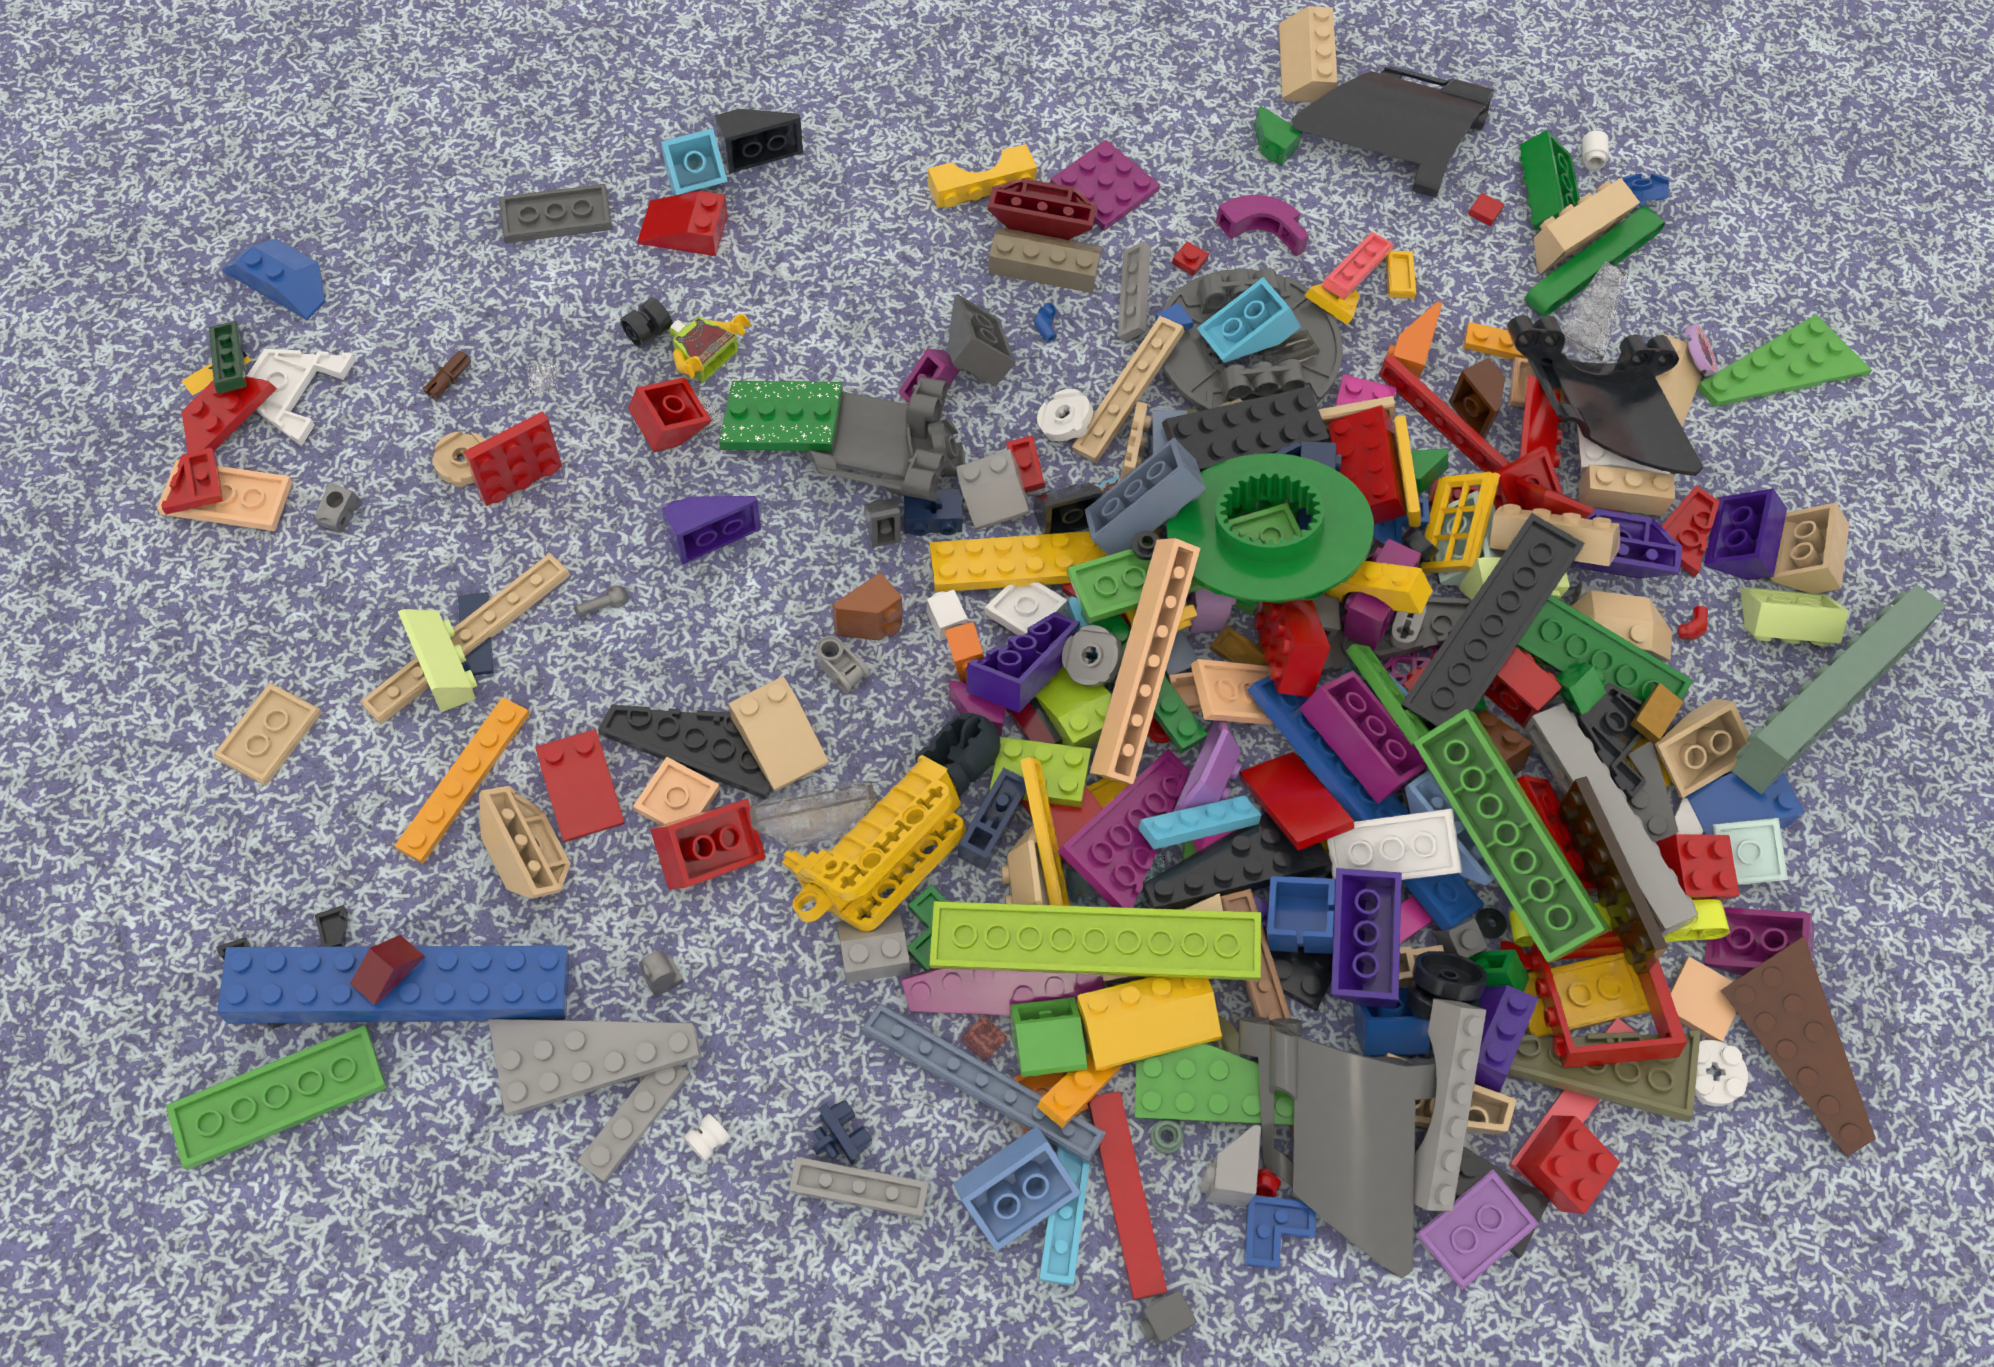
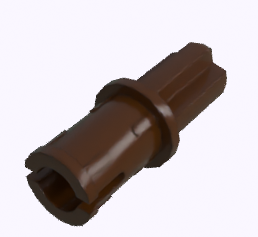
(447, 375)

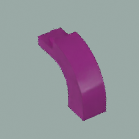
(1266, 214)

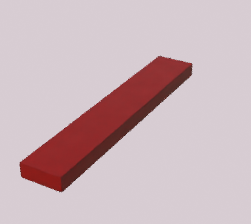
(1441, 416)
(1127, 1197)

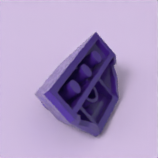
(1644, 548)

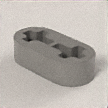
(1414, 625)

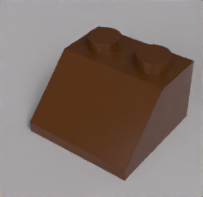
(1479, 395)

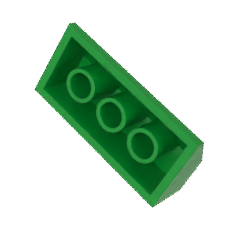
(1548, 177)

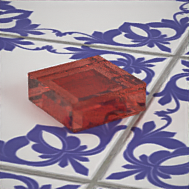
(984, 1038)

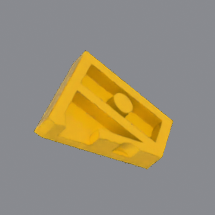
(1333, 304)

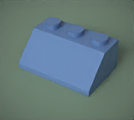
(1016, 1188)

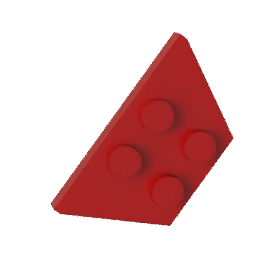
(215, 416)

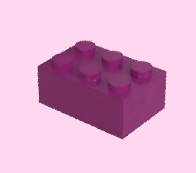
(1368, 616)

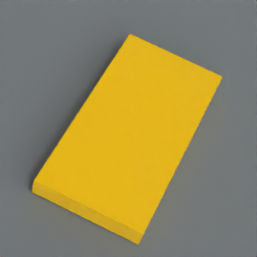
(1591, 993)

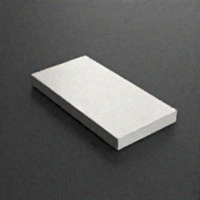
(1408, 844)

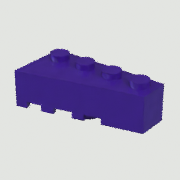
(1024, 665)

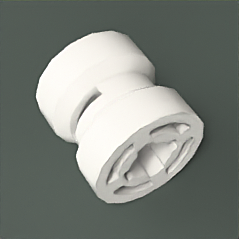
(706, 1137)

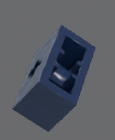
(946, 517)

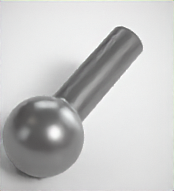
(615, 597)

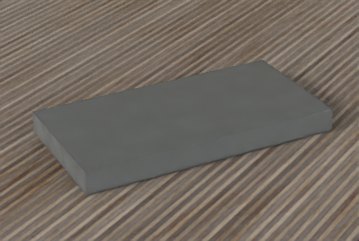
(555, 213)

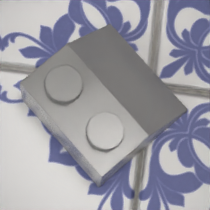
(993, 489)
(876, 952)
(1234, 1171)

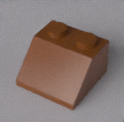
(869, 611)

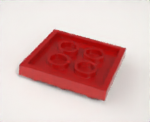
(513, 459)

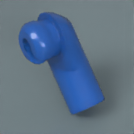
(1044, 320)

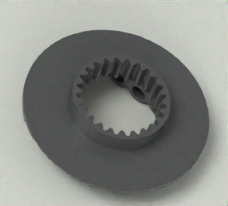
(1209, 385)

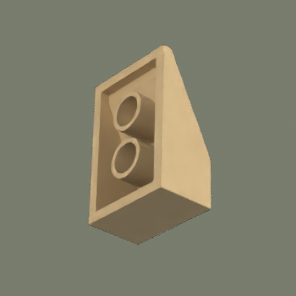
(778, 733)
(1703, 745)

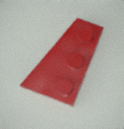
(1691, 527)

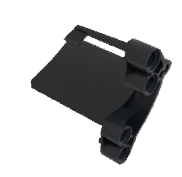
(1611, 402)

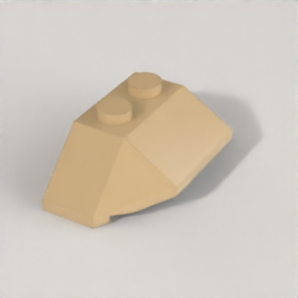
(1630, 618)
(521, 843)
(1025, 873)

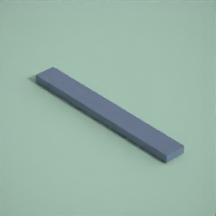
(979, 1081)

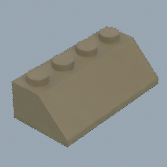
(1044, 259)

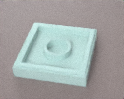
(1756, 850)

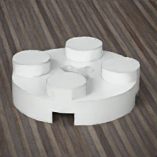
(1071, 426)
(1733, 1073)

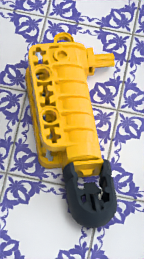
(898, 831)

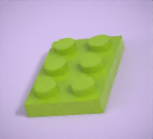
(1063, 767)

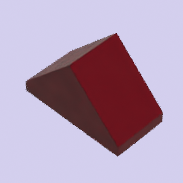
(385, 968)

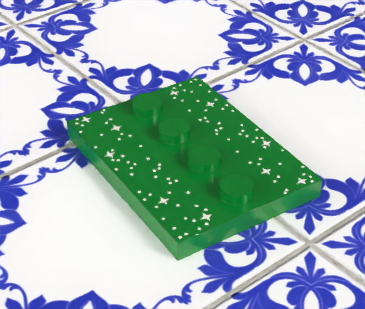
(781, 416)

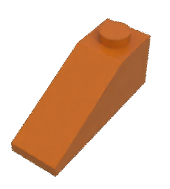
(1415, 341)

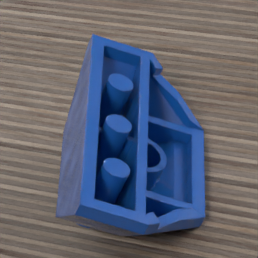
(280, 275)

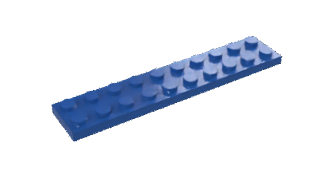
(1444, 897)

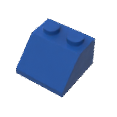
(1391, 1029)

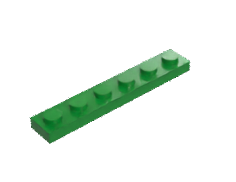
(1170, 709)

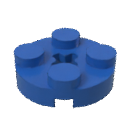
(1648, 188)

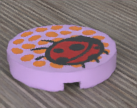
(1701, 350)

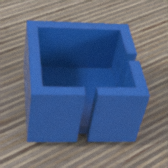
(1301, 914)

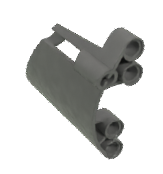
(888, 441)
(1348, 1133)

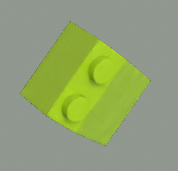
(1075, 709)

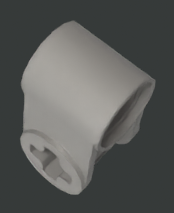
(844, 668)

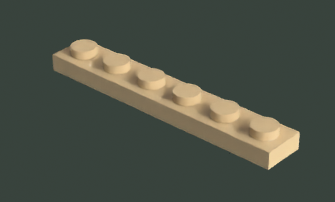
(1128, 388)

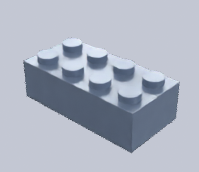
(1145, 498)

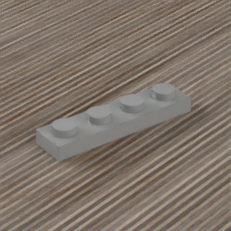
(1134, 291)
(632, 1121)
(858, 1187)

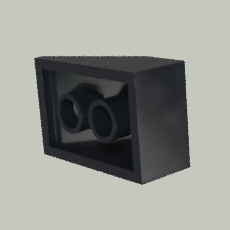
(757, 137)

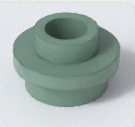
(1166, 1126)

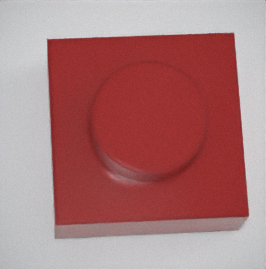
(1190, 258)

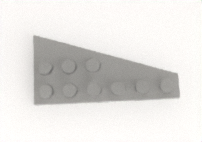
(563, 1059)

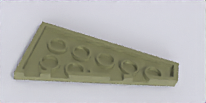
(1649, 1085)

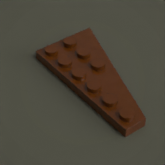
(1795, 1025)

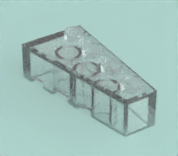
(1594, 315)

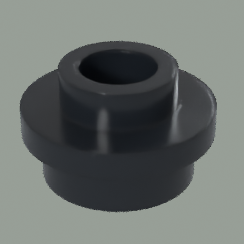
(1141, 551)
(1488, 931)

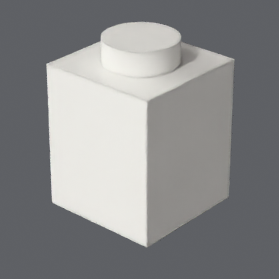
(945, 612)

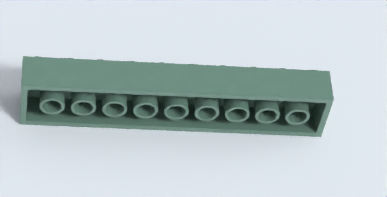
(1836, 688)

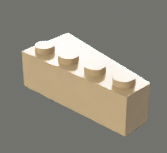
(1488, 1113)

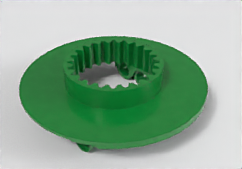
(1273, 572)

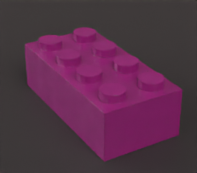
(1364, 736)

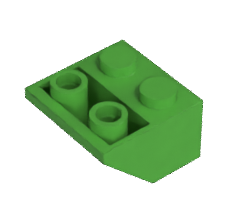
(1048, 1037)

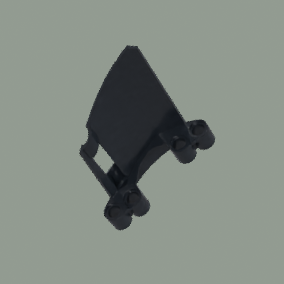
(1400, 119)

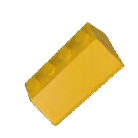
(1147, 1019)

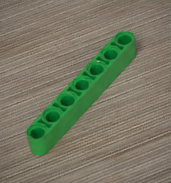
(1582, 268)

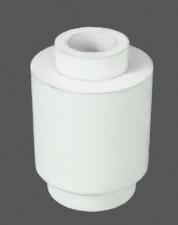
(1595, 150)

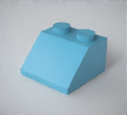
(693, 162)

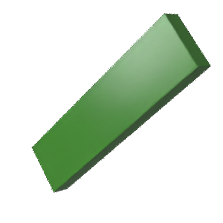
(1386, 691)

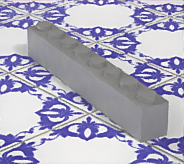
(1573, 756)

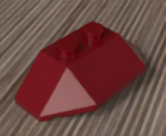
(1042, 208)

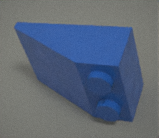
(1734, 800)

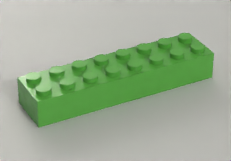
(1511, 836)

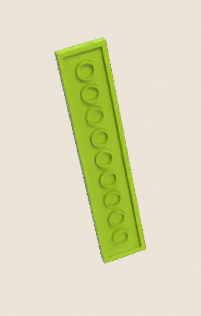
(1096, 940)

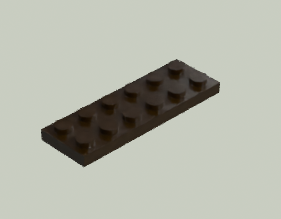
(1612, 877)

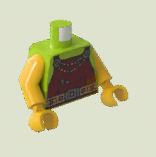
(705, 344)

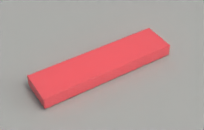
(1357, 265)

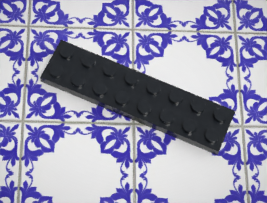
(1493, 622)

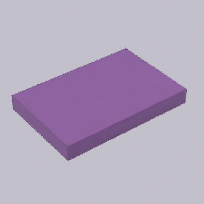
(1478, 1230)

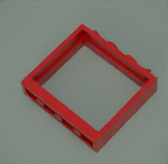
(1658, 997)

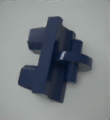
(851, 1145)

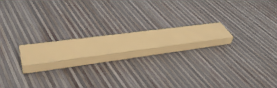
(470, 633)

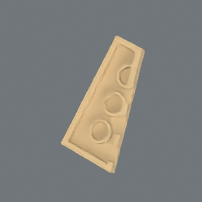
(1136, 441)

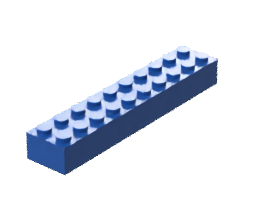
(443, 987)

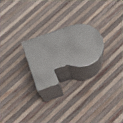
(336, 507)
(660, 972)

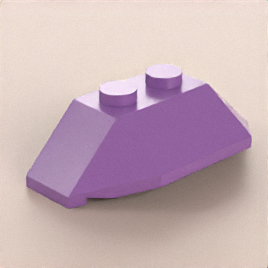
(1212, 769)

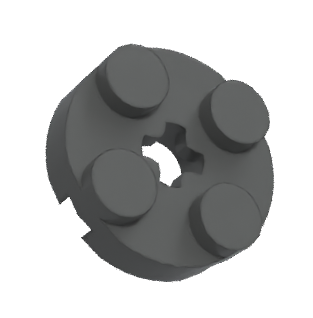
(944, 442)

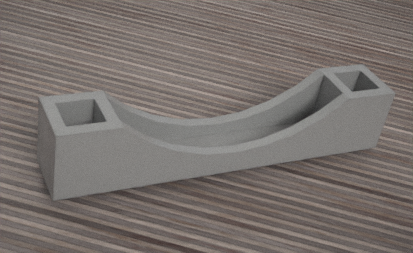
(1456, 1043)

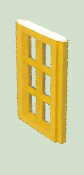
(1478, 526)

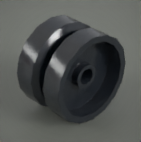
(1445, 978)

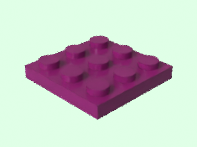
(1109, 182)

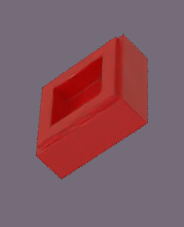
(1486, 209)

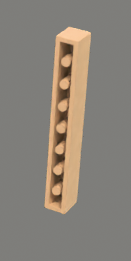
(1145, 660)

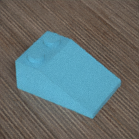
(1250, 323)

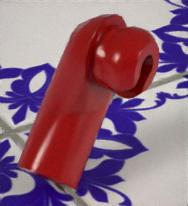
(1696, 627)

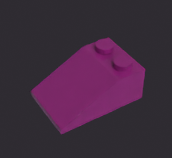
(1756, 937)

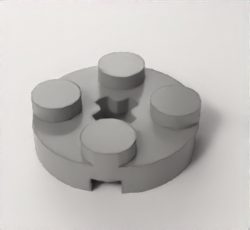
(1108, 660)

